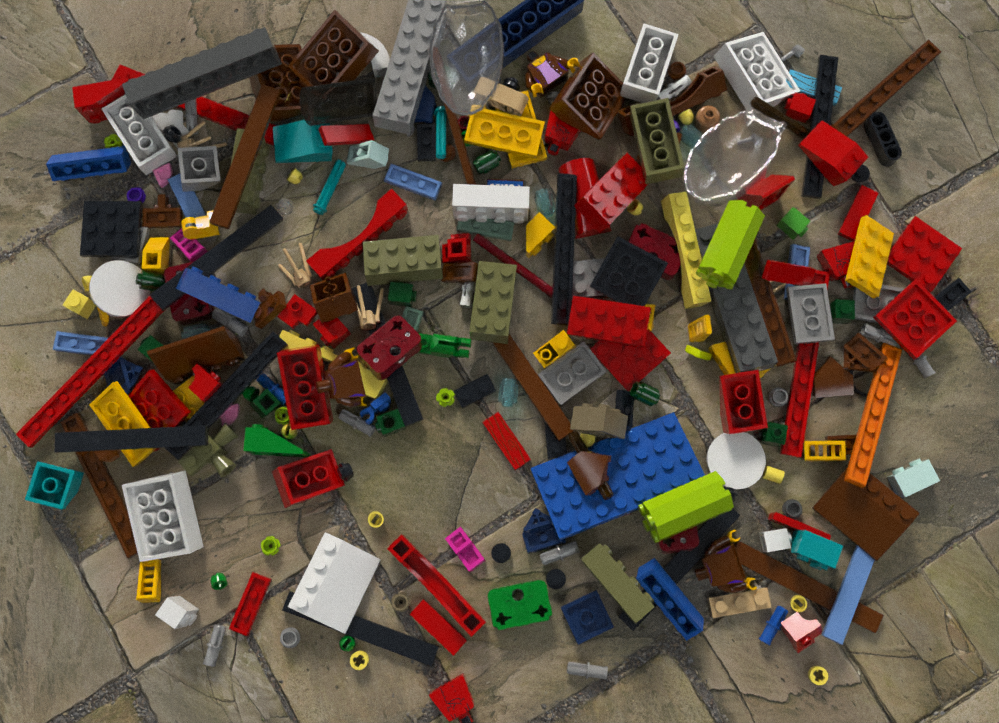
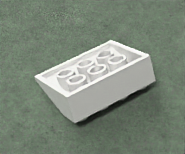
(755, 70)
(162, 516)
(334, 583)

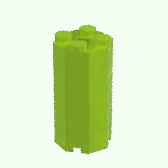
(730, 244)
(686, 506)

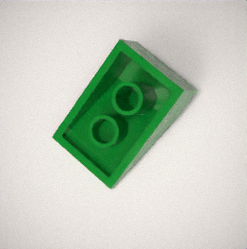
(262, 441)

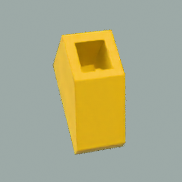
(537, 233)
(156, 255)
(554, 349)

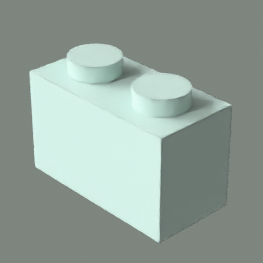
(913, 478)

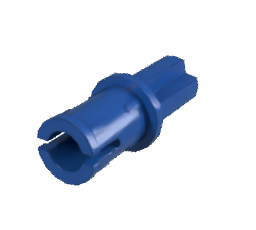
(274, 388)
(773, 625)

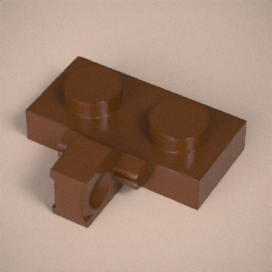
(162, 215)
(269, 307)

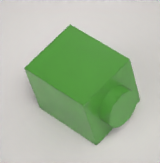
(794, 223)

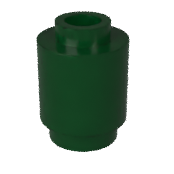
(486, 162)
(149, 280)
(645, 393)

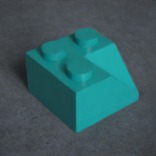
(53, 485)
(815, 549)

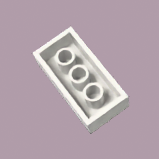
(649, 64)
(141, 137)
(490, 202)

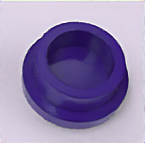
(136, 194)

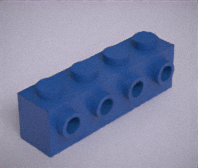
(88, 163)
(218, 295)
(670, 599)

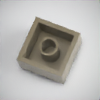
(599, 421)

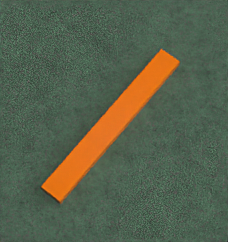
(873, 418)

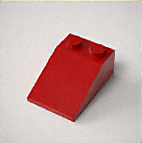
(93, 97)
(833, 153)
(767, 191)
(741, 402)
(307, 478)

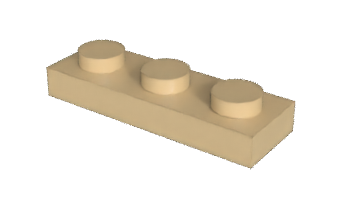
(739, 602)

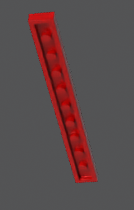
(207, 108)
(89, 373)
(801, 388)

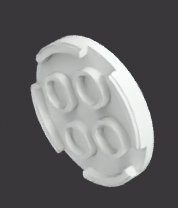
(115, 288)
(736, 459)

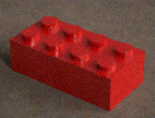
(612, 193)
(609, 321)
(299, 373)

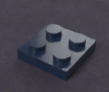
(587, 617)

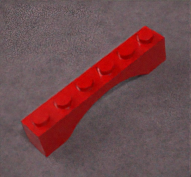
(329, 260)
(437, 584)

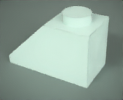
(368, 155)

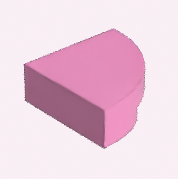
(163, 173)
(230, 414)

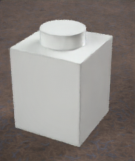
(775, 540)

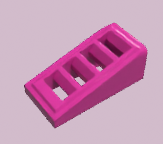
(195, 253)

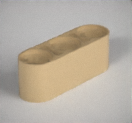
(509, 100)

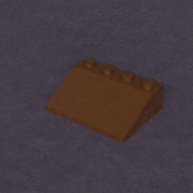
(333, 53)
(286, 80)
(589, 97)
(209, 349)
(867, 515)

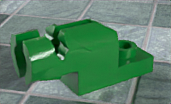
(444, 345)

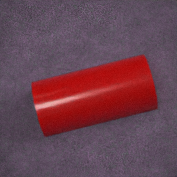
(586, 178)

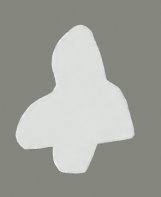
(174, 118)

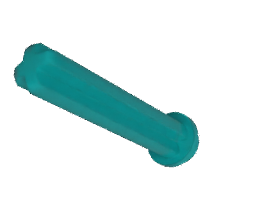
(441, 114)
(329, 187)

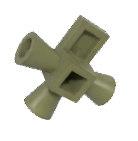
(211, 454)

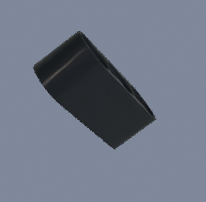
(883, 130)

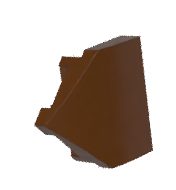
(862, 355)
(832, 380)
(590, 470)

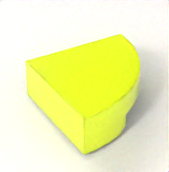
(698, 352)

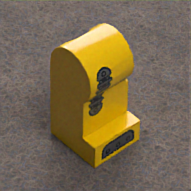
(199, 227)

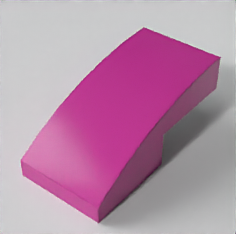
(465, 549)

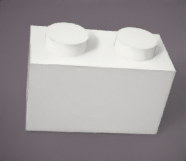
(177, 612)

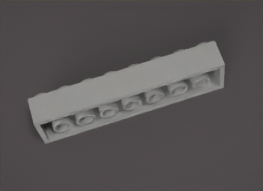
(407, 67)

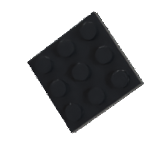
(111, 229)
(628, 273)

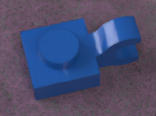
(379, 405)

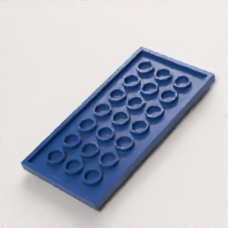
(642, 466)

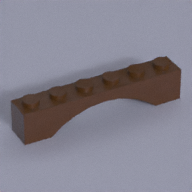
(706, 85)

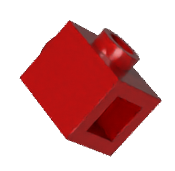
(799, 107)

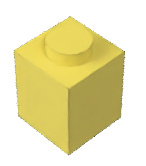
(79, 304)

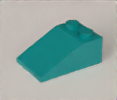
(300, 143)

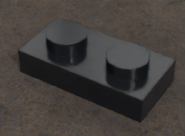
(426, 142)
(953, 294)
(475, 391)
(625, 403)
(554, 448)

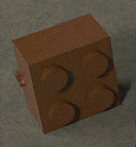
(333, 297)

